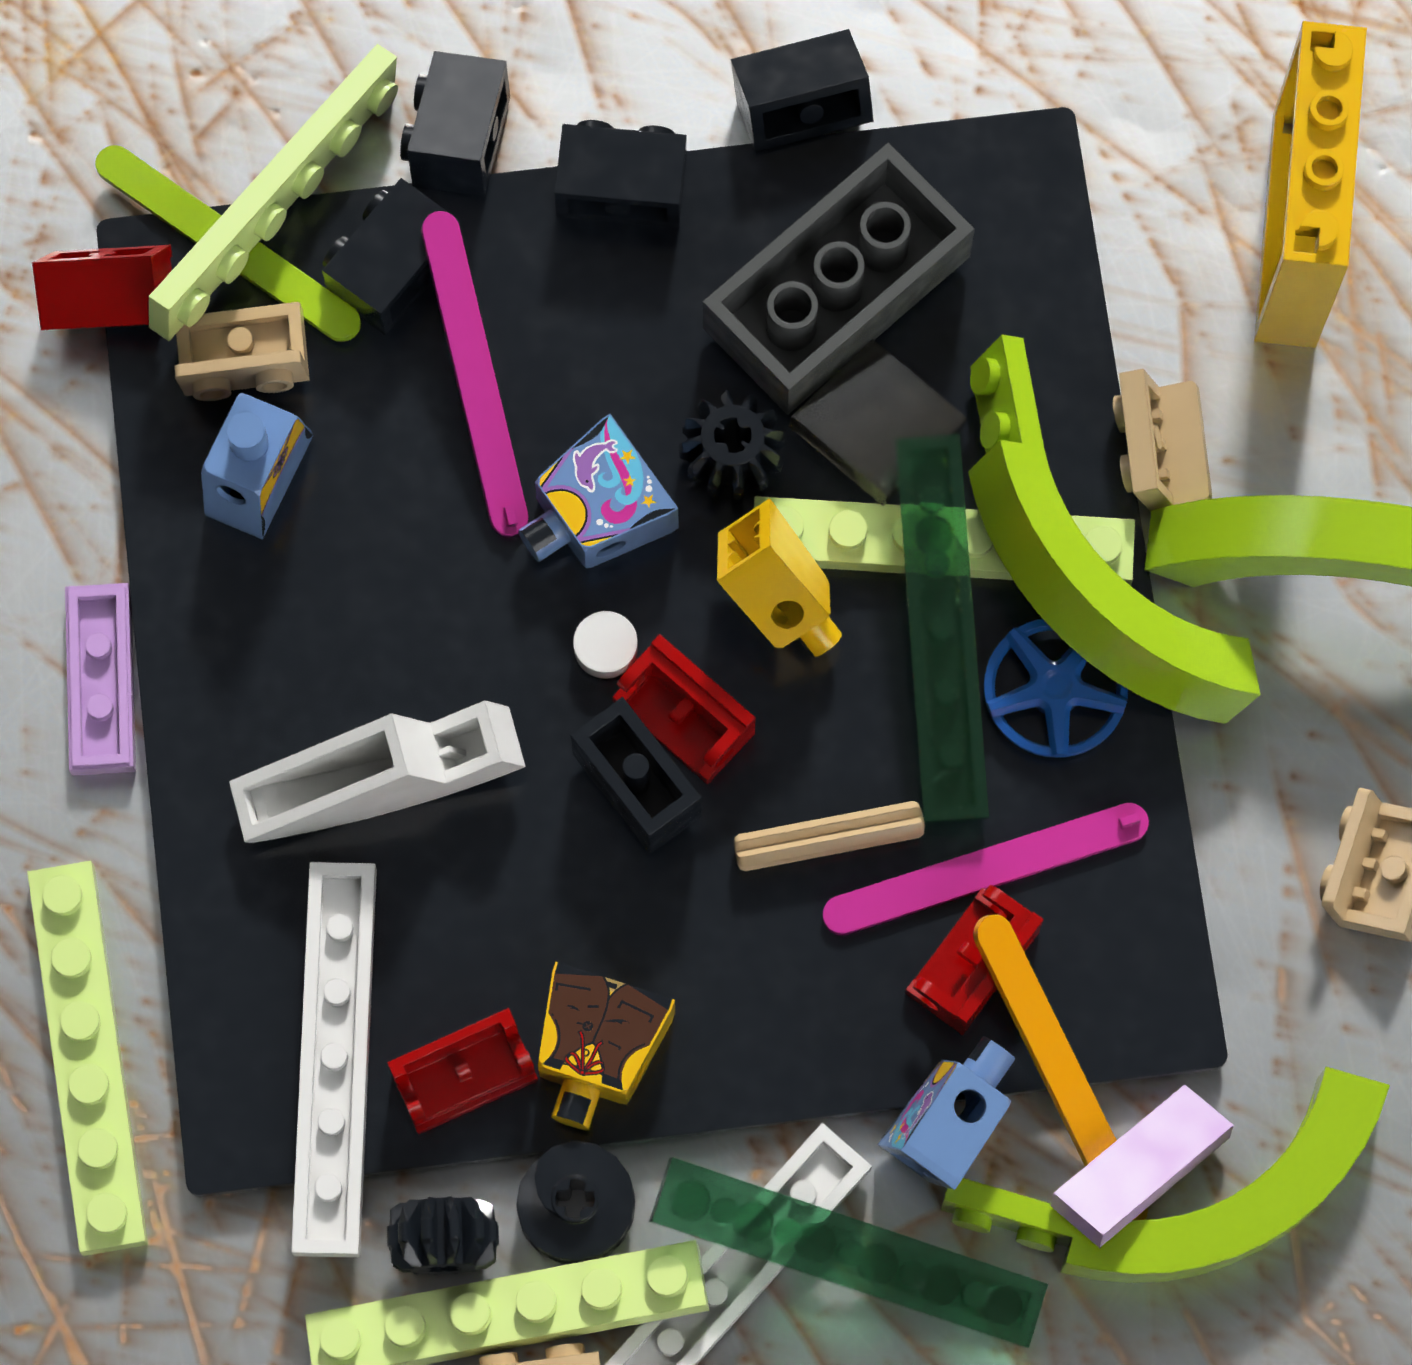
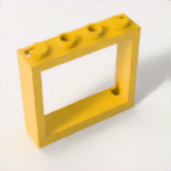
(1310, 185)

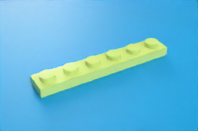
(264, 203)
(871, 537)
(87, 1058)
(513, 1310)

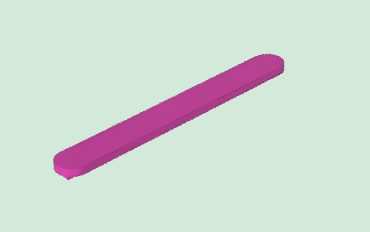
(474, 373)
(985, 867)

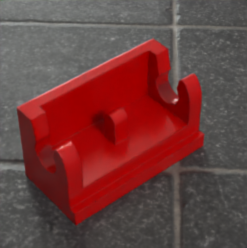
(98, 286)
(685, 709)
(955, 978)
(463, 1071)

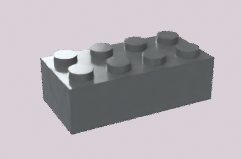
(837, 278)

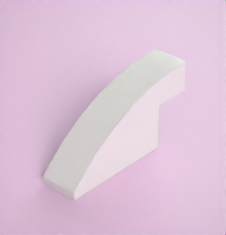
(376, 771)

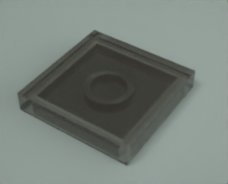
(863, 413)

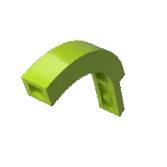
(1280, 536)
(1069, 582)
(1205, 1240)

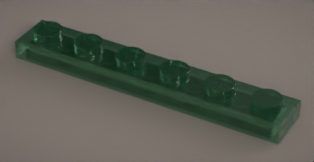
(941, 629)
(848, 1252)

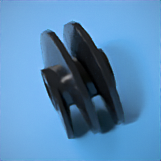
(552, 1179)

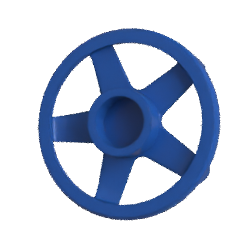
(1053, 690)

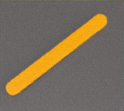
(1044, 1038)

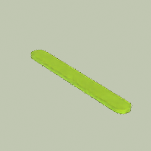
(194, 219)

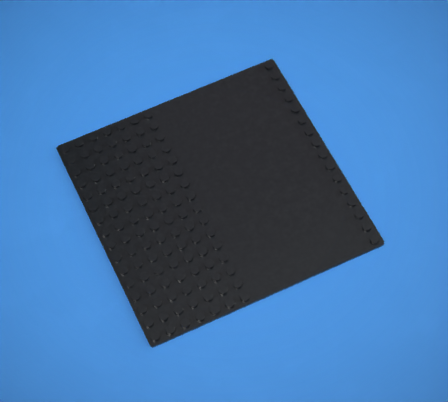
(406, 602)

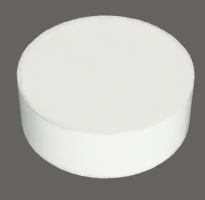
(605, 644)

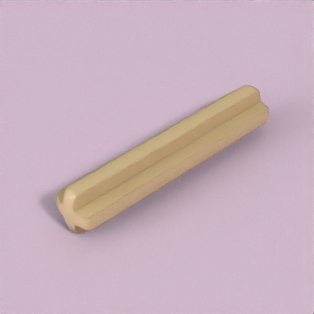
(829, 836)

